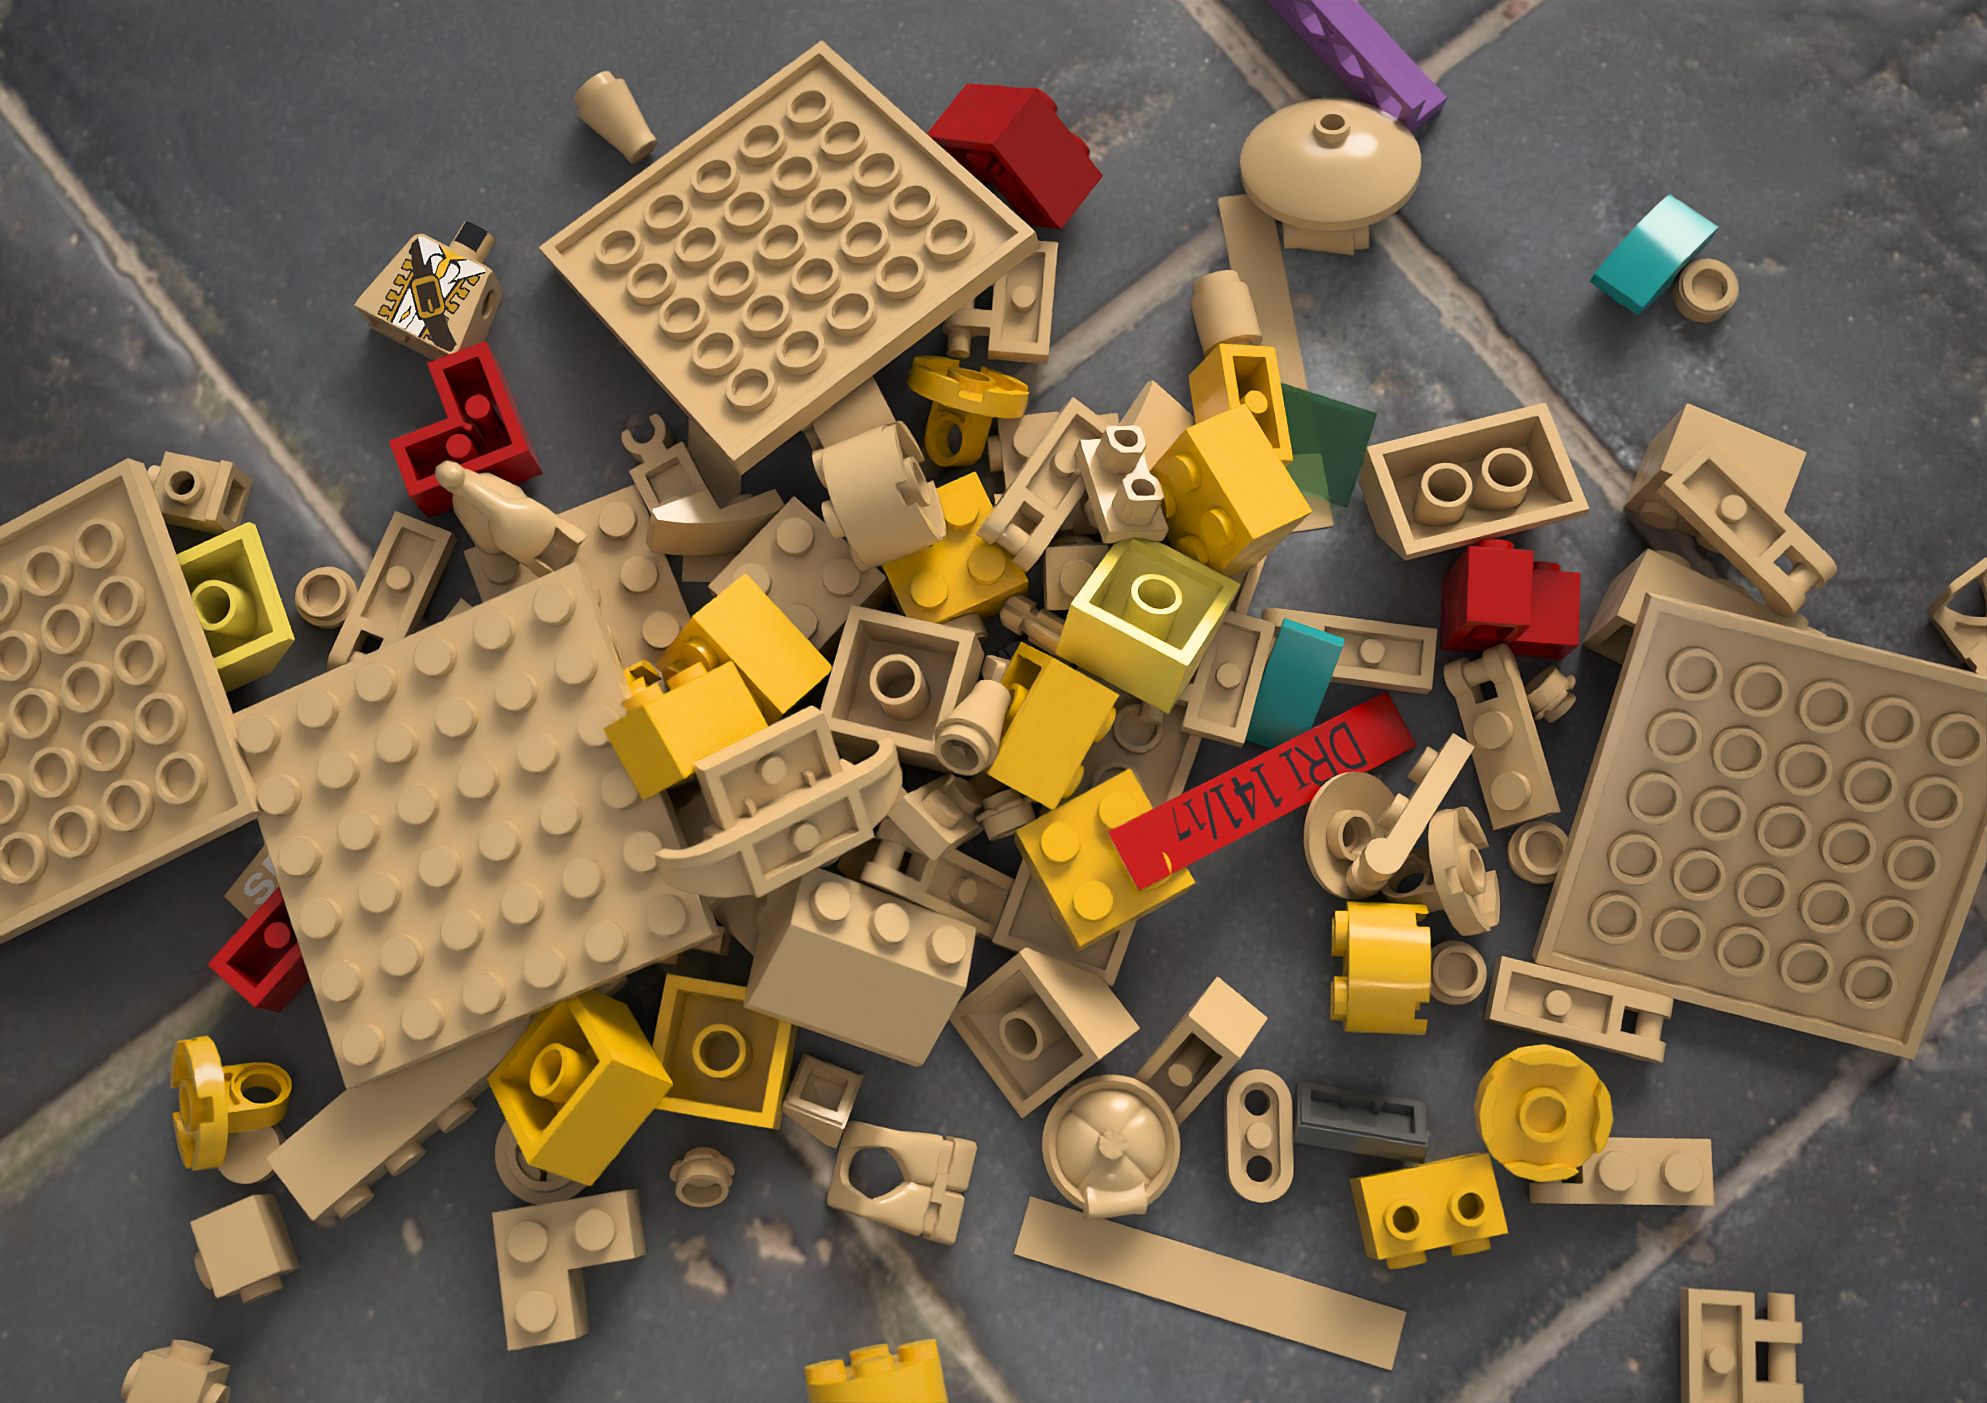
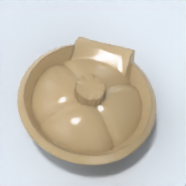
(1111, 1146)

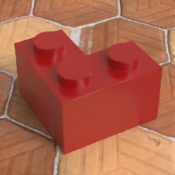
(1021, 148)
(479, 434)
(1508, 599)
(264, 958)

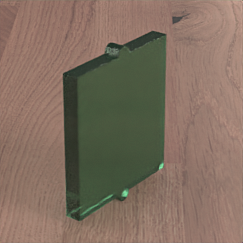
(1326, 443)

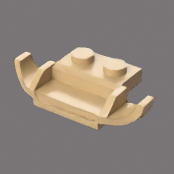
(781, 808)

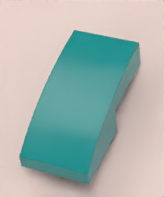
(1653, 254)
(1293, 683)

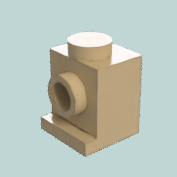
(213, 503)

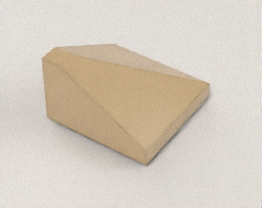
(822, 1098)

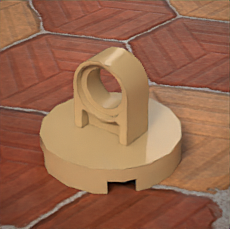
(1452, 873)

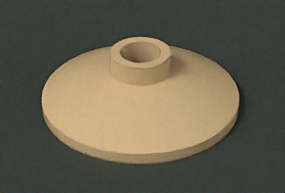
(1341, 825)

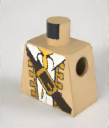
(436, 294)

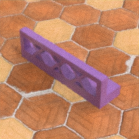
(1364, 57)

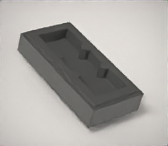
(1360, 1122)

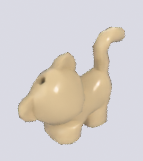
(507, 521)

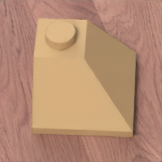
(1040, 1026)

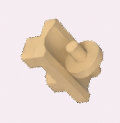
(1119, 486)

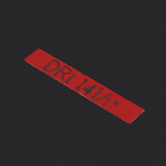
(1259, 790)

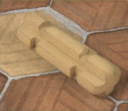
(1041, 626)

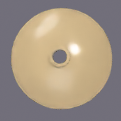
(1330, 164)

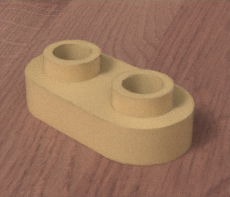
(1262, 1135)

